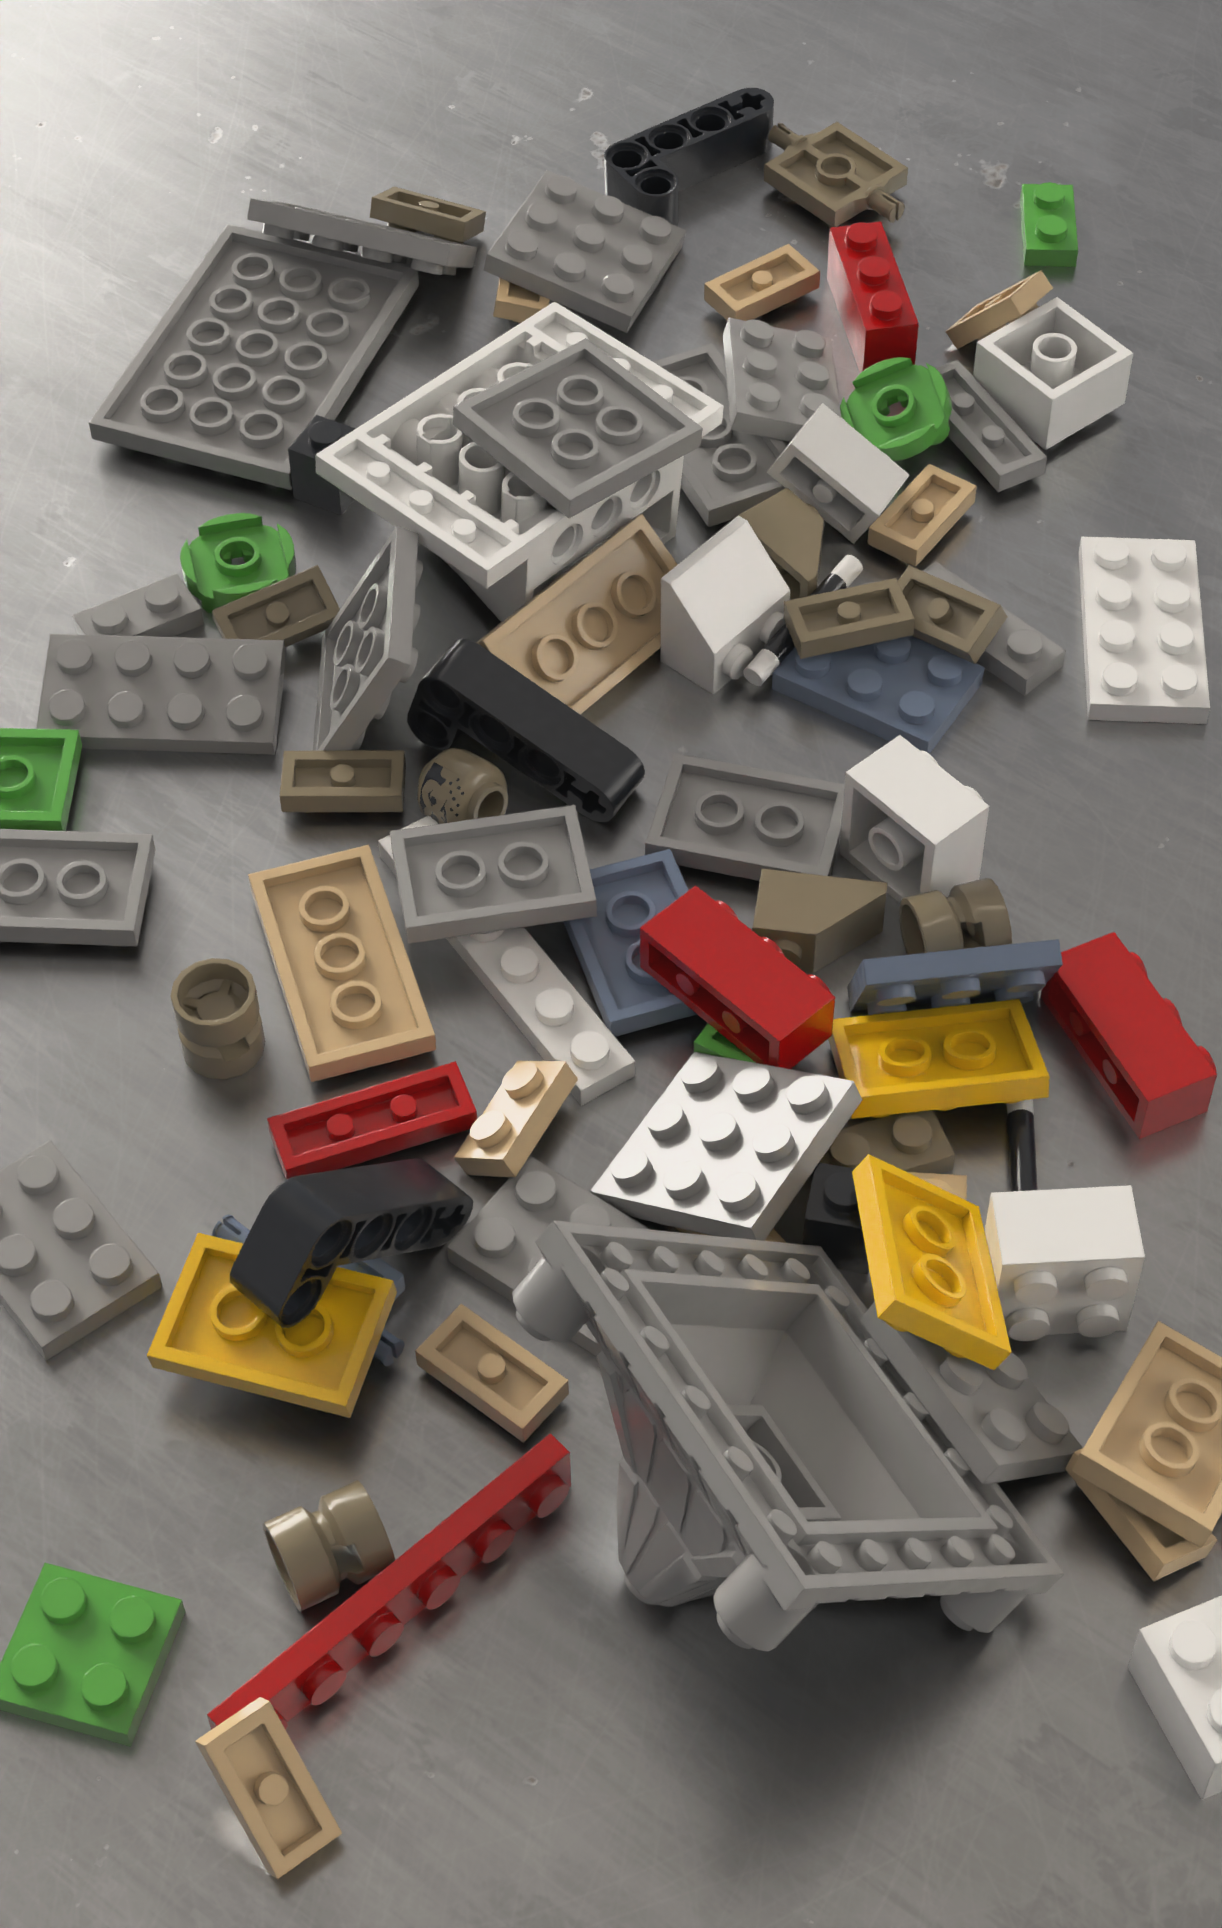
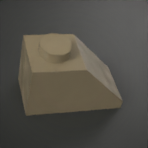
(792, 538)
(817, 915)

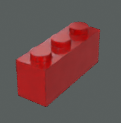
(870, 294)
(737, 980)
(1130, 1036)

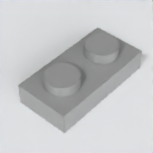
(153, 610)

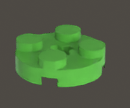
(914, 387)
(208, 559)

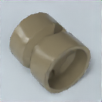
(966, 919)
(218, 1018)
(329, 1545)

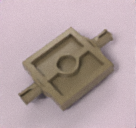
(835, 174)

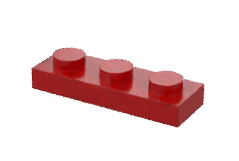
(373, 1121)

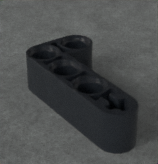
(688, 149)
(524, 727)
(341, 1220)

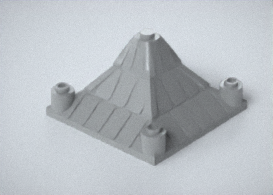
(771, 1437)

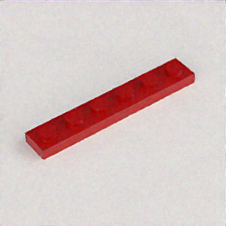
(416, 1580)

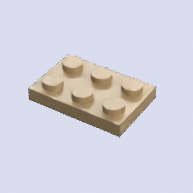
(1164, 1437)

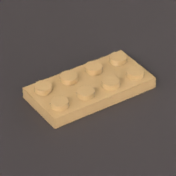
(591, 620)
(341, 963)

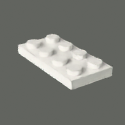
(1143, 631)

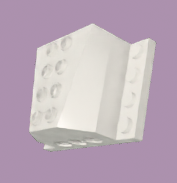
(469, 506)

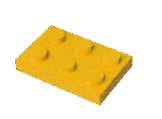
(939, 1058)
(930, 1263)
(229, 1341)

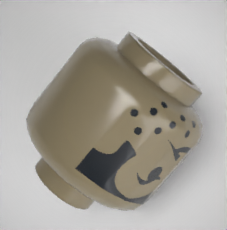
(461, 787)

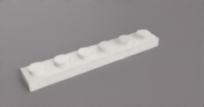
(541, 1001)

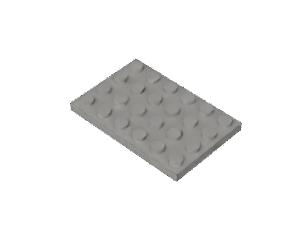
(254, 354)

